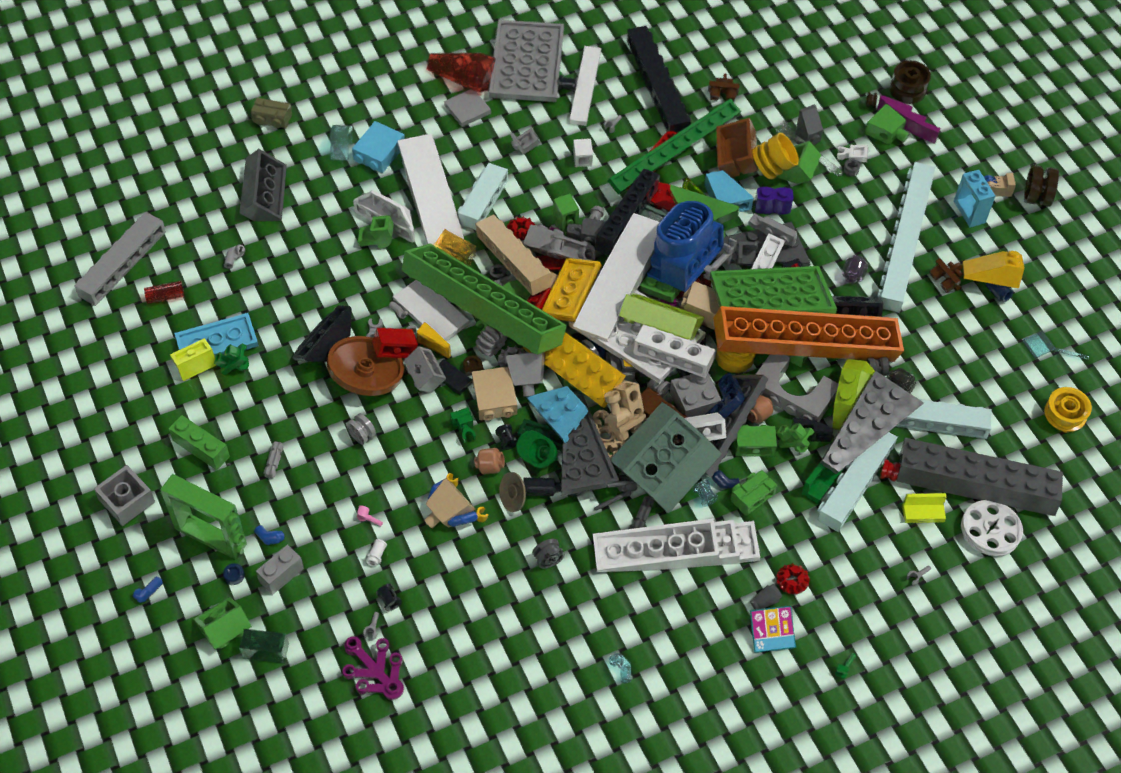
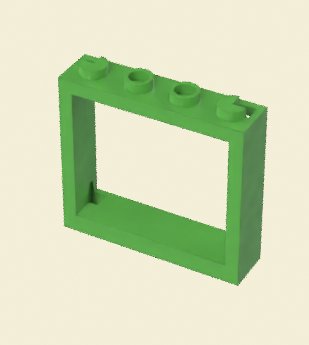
(182, 494)

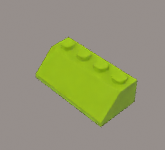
(660, 316)

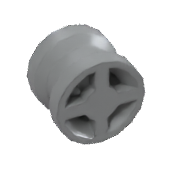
(661, 388)

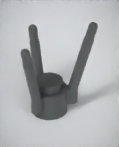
(625, 484)

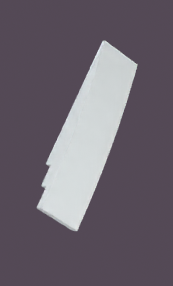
(429, 187)
(618, 277)
(676, 546)

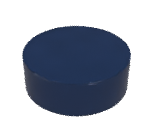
(233, 574)

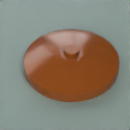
(358, 369)

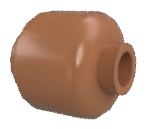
(761, 411)
(489, 461)

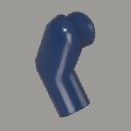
(723, 481)

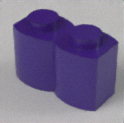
(773, 200)

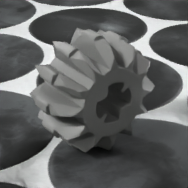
(490, 341)

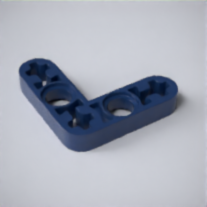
(732, 396)

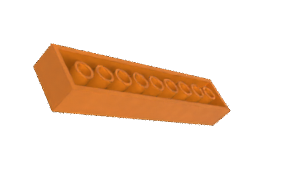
(807, 334)

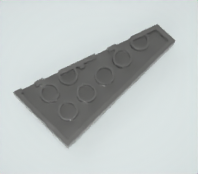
(585, 458)

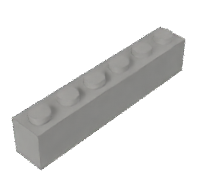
(120, 258)

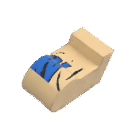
(1001, 184)

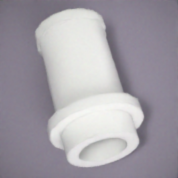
(374, 557)

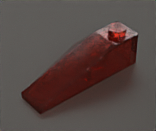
(465, 69)

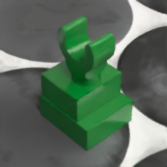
(464, 422)

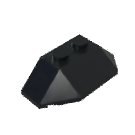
(327, 333)

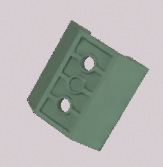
(676, 465)

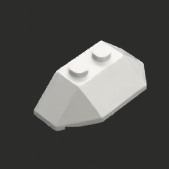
(374, 204)

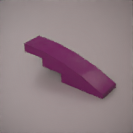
(915, 122)

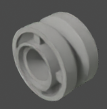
(361, 428)

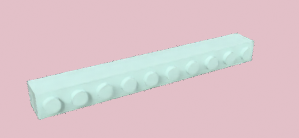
(906, 238)

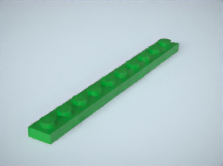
(674, 145)

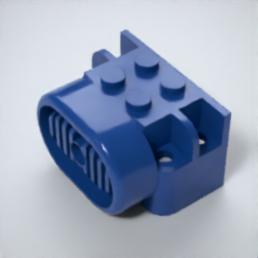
(685, 244)

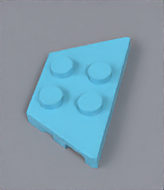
(560, 410)

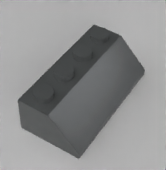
(263, 187)

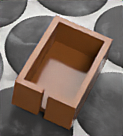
(736, 147)

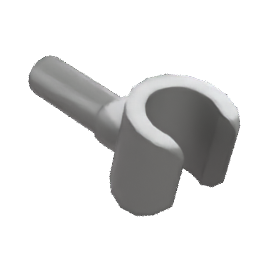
(609, 123)
(917, 575)
(372, 626)

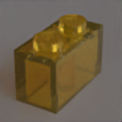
(456, 247)

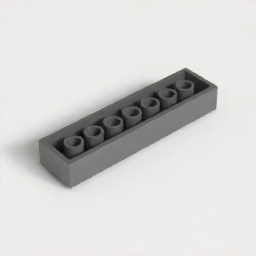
(980, 476)

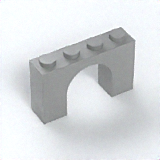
(809, 406)

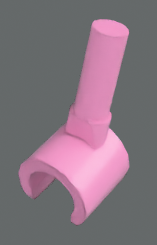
(362, 515)

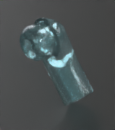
(624, 666)

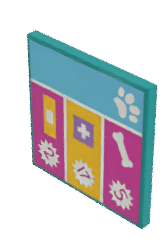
(772, 629)

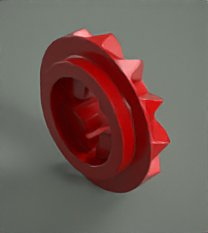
(520, 233)
(791, 586)

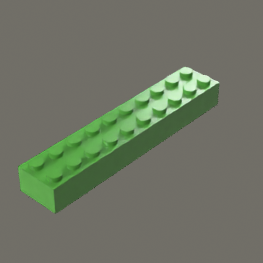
(484, 298)

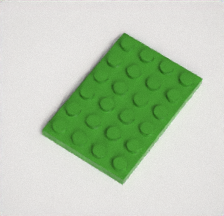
(774, 289)

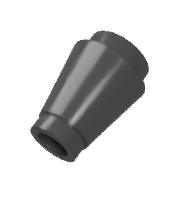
(766, 597)

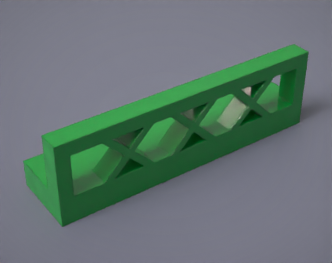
(819, 483)

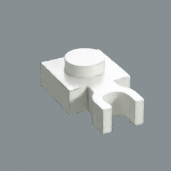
(855, 152)

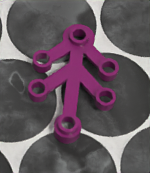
(375, 670)

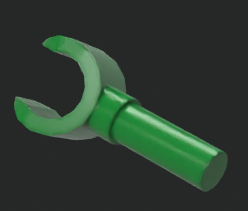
(842, 670)

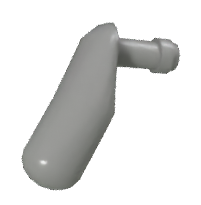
(398, 309)

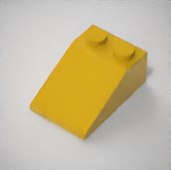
(997, 268)

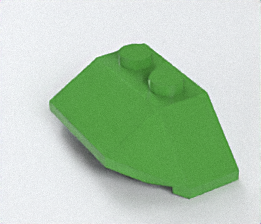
(721, 210)

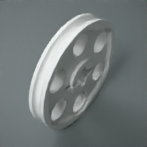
(997, 534)

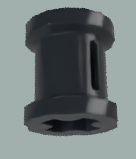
(567, 83)
(502, 435)
(389, 597)

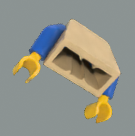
(450, 505)

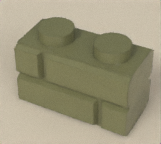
(271, 113)

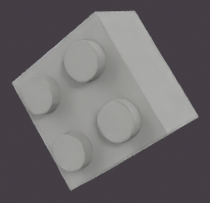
(694, 394)
(124, 495)

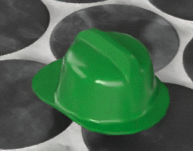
(536, 449)

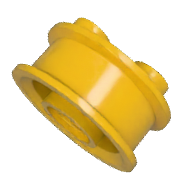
(1057, 408)

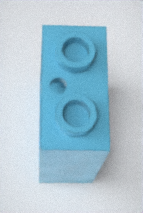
(974, 211)

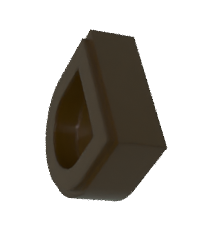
(471, 364)

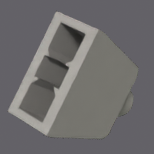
(526, 371)

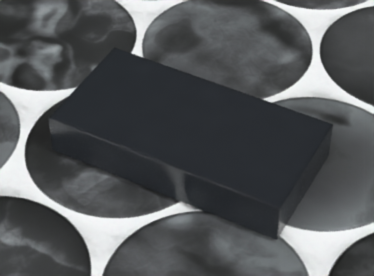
(455, 378)

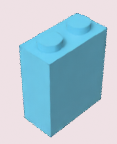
(377, 147)

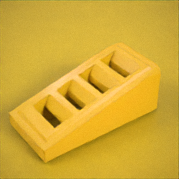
(431, 339)

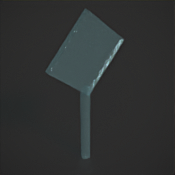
(1040, 344)

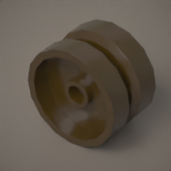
(910, 82)
(1041, 185)

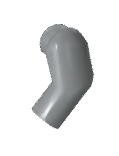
(233, 254)

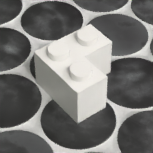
(710, 425)

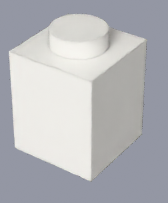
(583, 152)

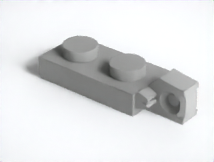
(774, 228)

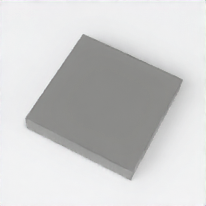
(467, 107)

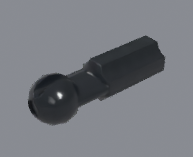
(543, 487)

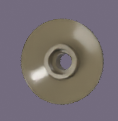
(512, 492)

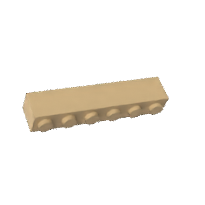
(513, 254)

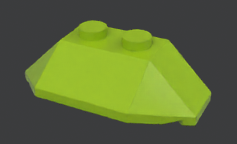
(851, 384)

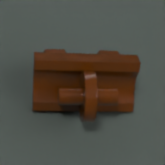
(723, 86)
(951, 280)

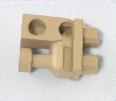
(630, 413)

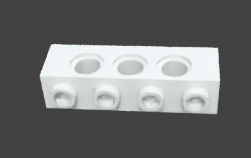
(674, 351)

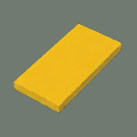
(571, 289)

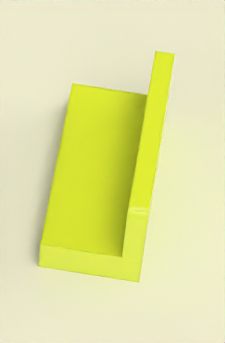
(193, 359)
(924, 508)

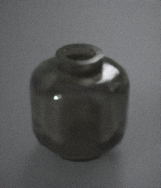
(903, 379)

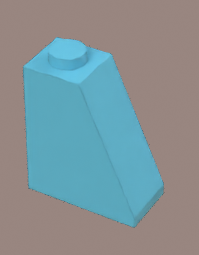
(724, 188)

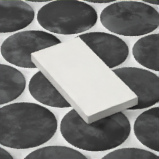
(432, 309)

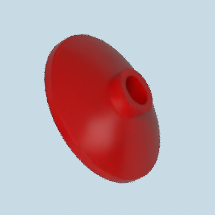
(551, 263)

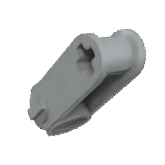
(571, 248)

